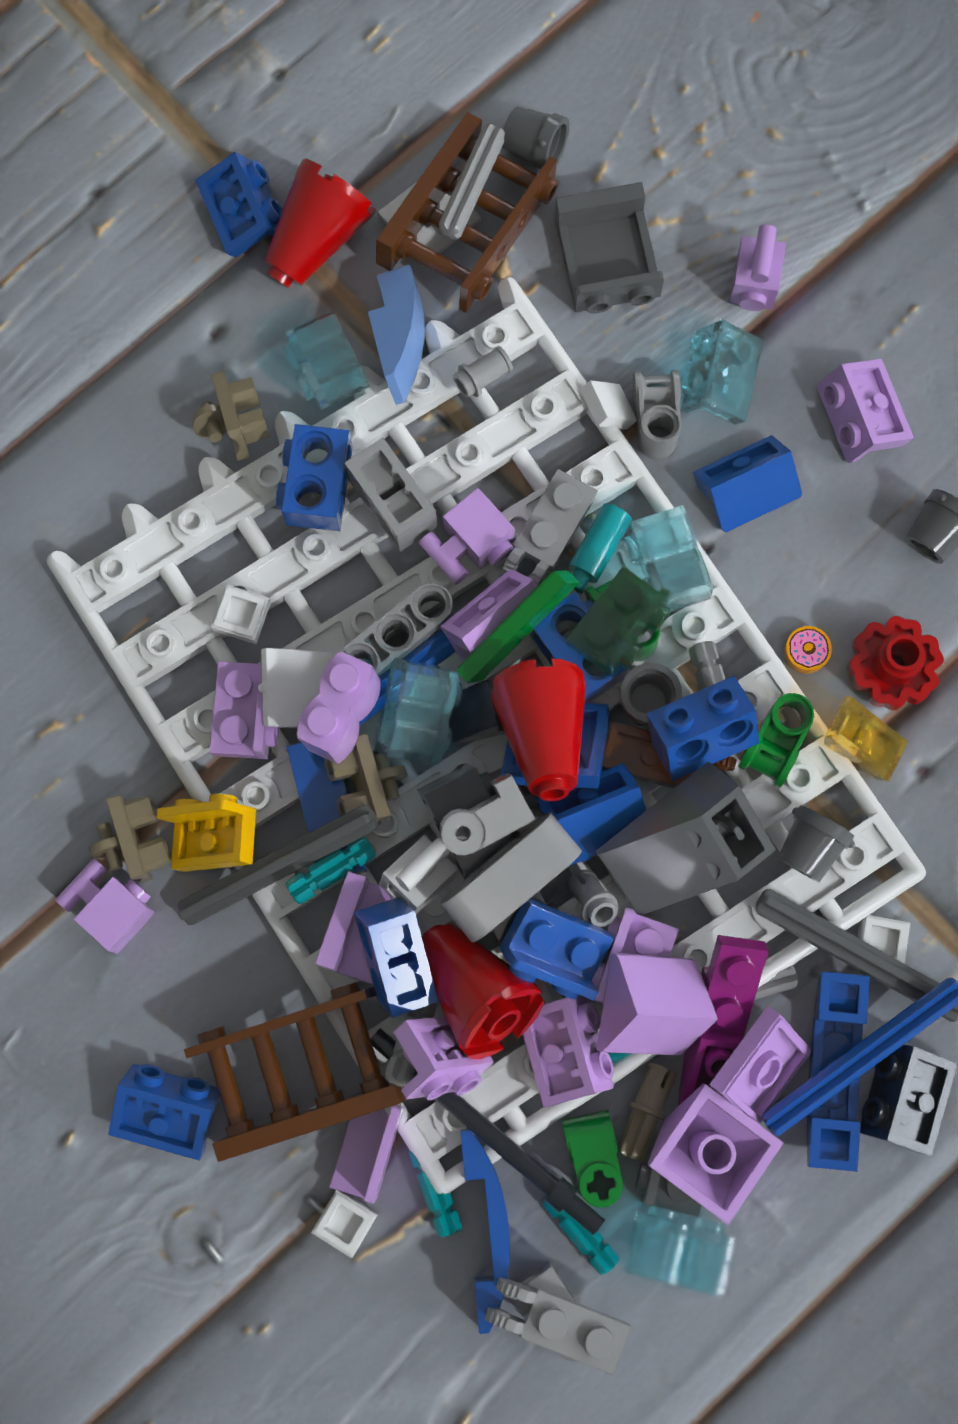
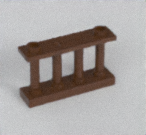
(422, 209)
(330, 1104)

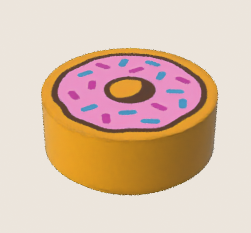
(807, 649)

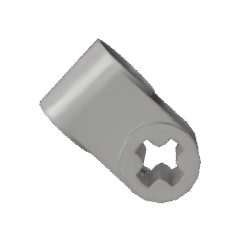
(657, 405)

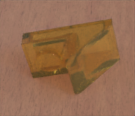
(865, 740)

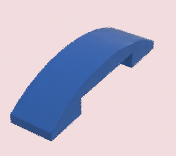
(836, 1028)
(479, 1166)

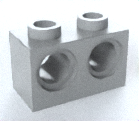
(391, 494)

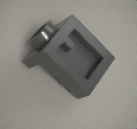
(662, 1193)

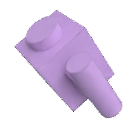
(758, 270)
(475, 531)
(111, 913)

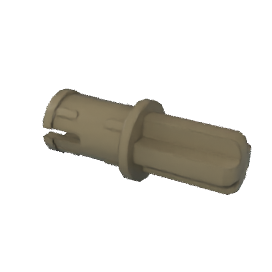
(646, 1111)

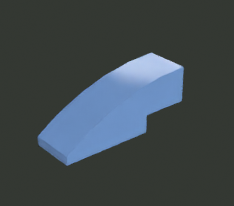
(399, 330)

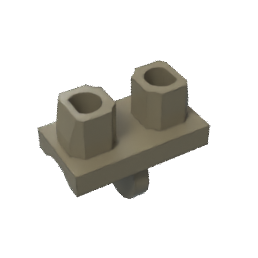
(215, 420)
(371, 776)
(139, 857)

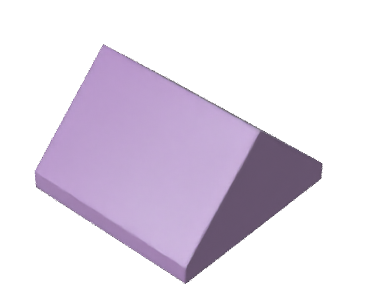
(653, 1005)
(713, 1152)

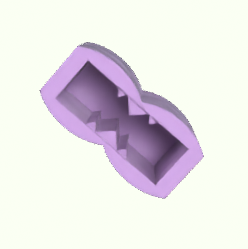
(345, 698)

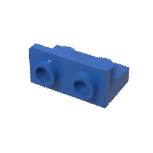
(239, 202)
(555, 949)
(164, 1110)

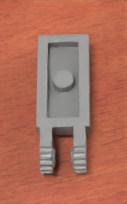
(551, 525)
(563, 1326)

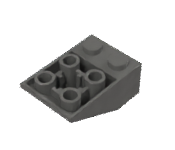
(687, 843)

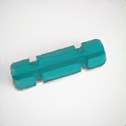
(329, 870)
(446, 1219)
(601, 1256)

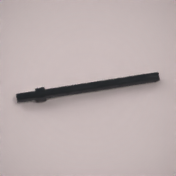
(559, 1193)

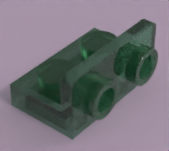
(618, 621)

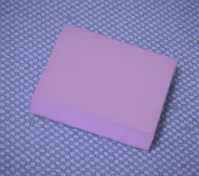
(761, 1065)

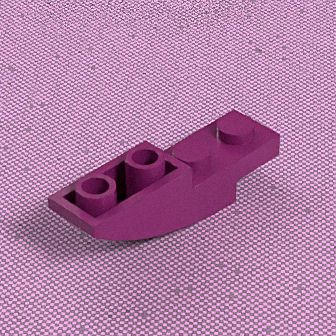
(732, 987)

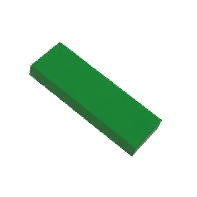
(517, 626)

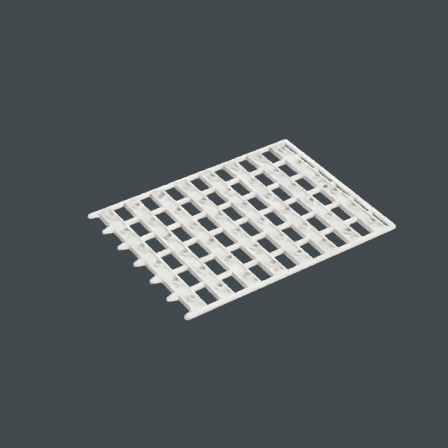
(233, 502)

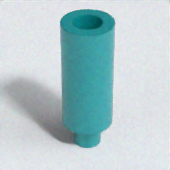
(599, 545)

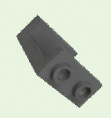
(607, 248)

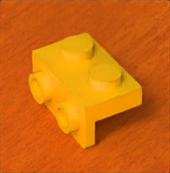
(210, 833)

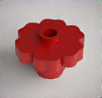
(878, 673)

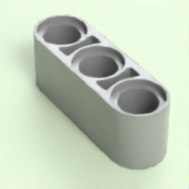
(405, 617)
(511, 877)

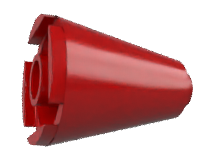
(314, 224)
(543, 722)
(478, 992)

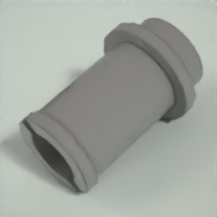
(482, 372)
(596, 904)

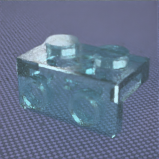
(721, 371)

